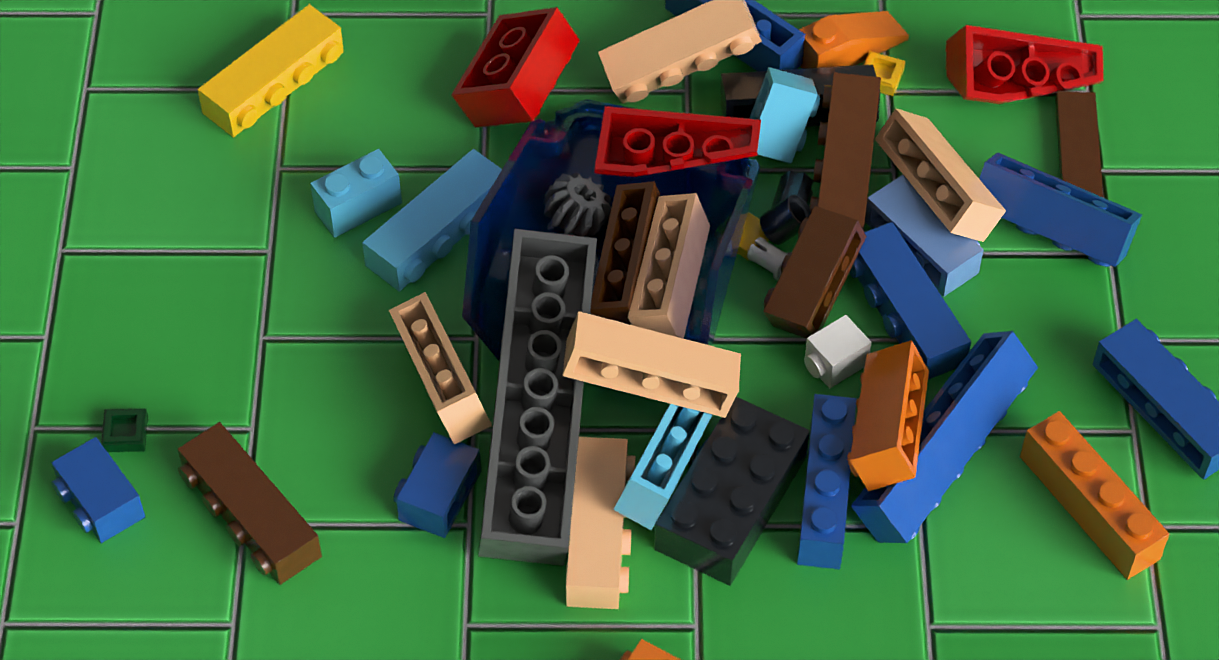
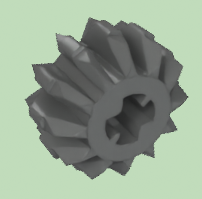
(577, 205)

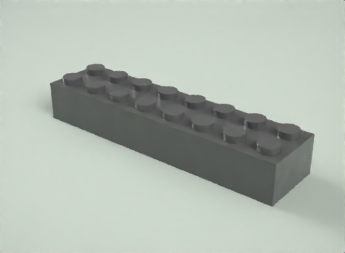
(535, 405)

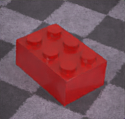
(516, 67)

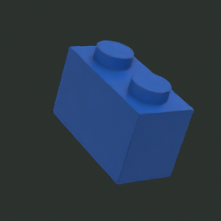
(437, 485)
(97, 490)

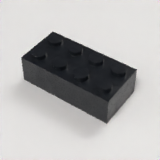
(731, 491)

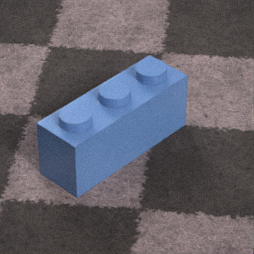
(943, 255)

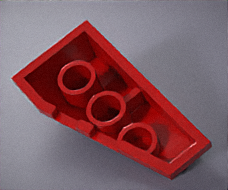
(1018, 66)
(663, 141)

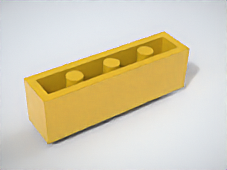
(271, 70)

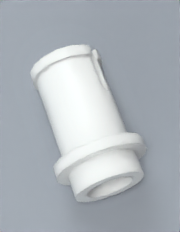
(767, 256)

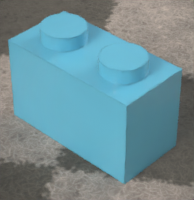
(784, 109)
(356, 193)

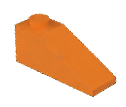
(849, 38)

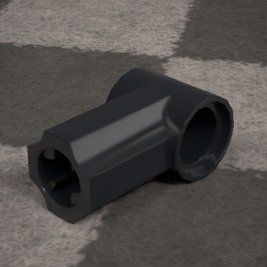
(788, 208)

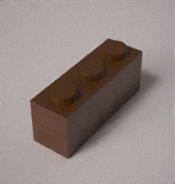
(814, 272)

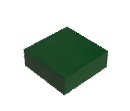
(124, 430)

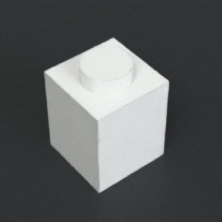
(836, 351)

